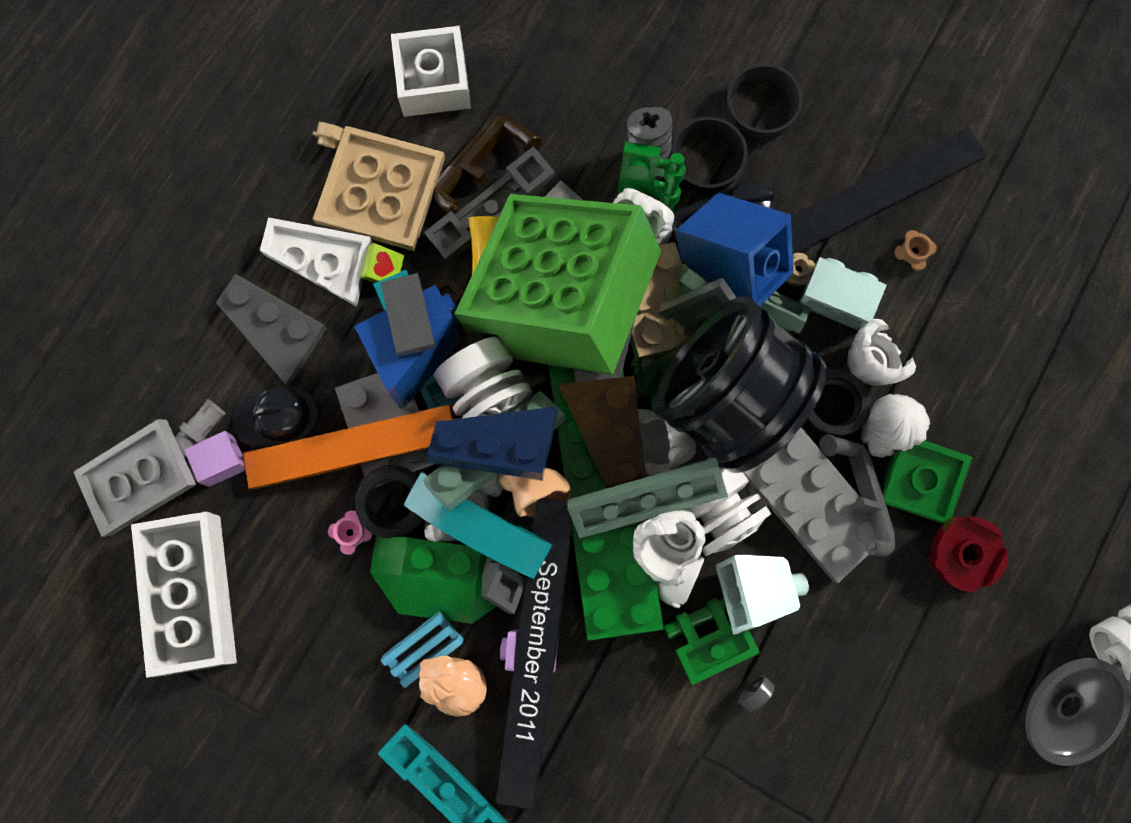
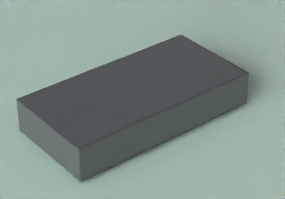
(408, 315)

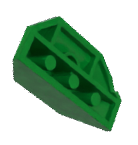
(431, 578)

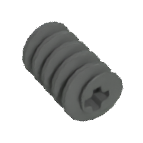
(651, 128)

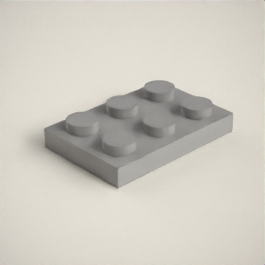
(369, 402)
(134, 478)

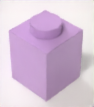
(215, 459)

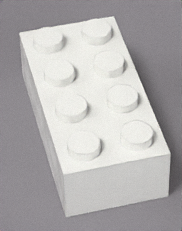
(183, 594)

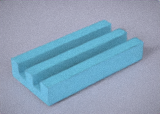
(398, 668)

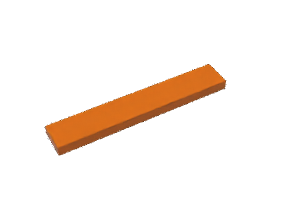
(343, 448)

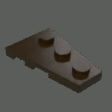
(609, 425)

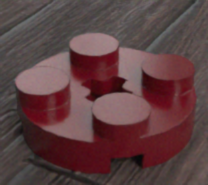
(987, 545)

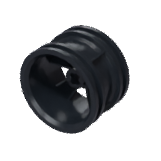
(739, 385)

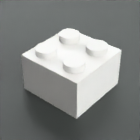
(430, 71)

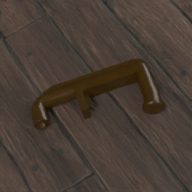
(475, 152)

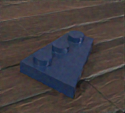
(496, 443)

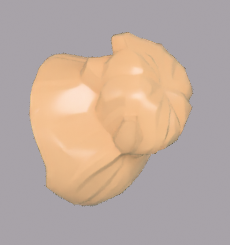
(528, 491)
(452, 685)

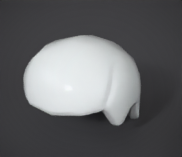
(673, 595)

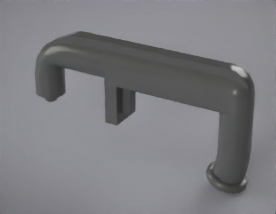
(871, 500)

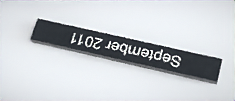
(535, 660)

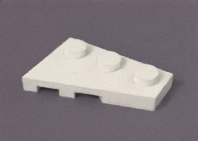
(319, 254)

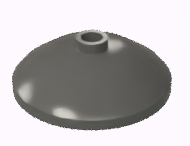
(1077, 711)

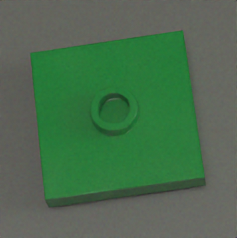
(926, 480)

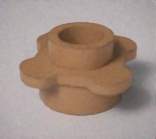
(922, 243)

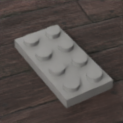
(814, 505)

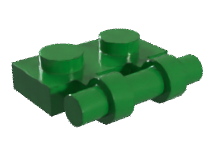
(643, 164)
(714, 651)

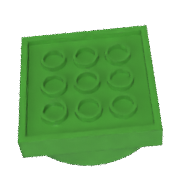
(562, 280)

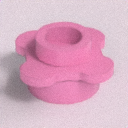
(339, 532)

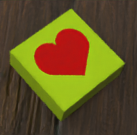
(380, 263)

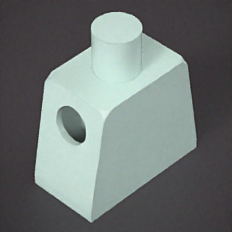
(759, 590)

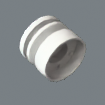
(480, 378)
(729, 517)

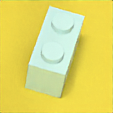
(842, 293)

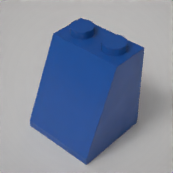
(740, 244)
(408, 374)

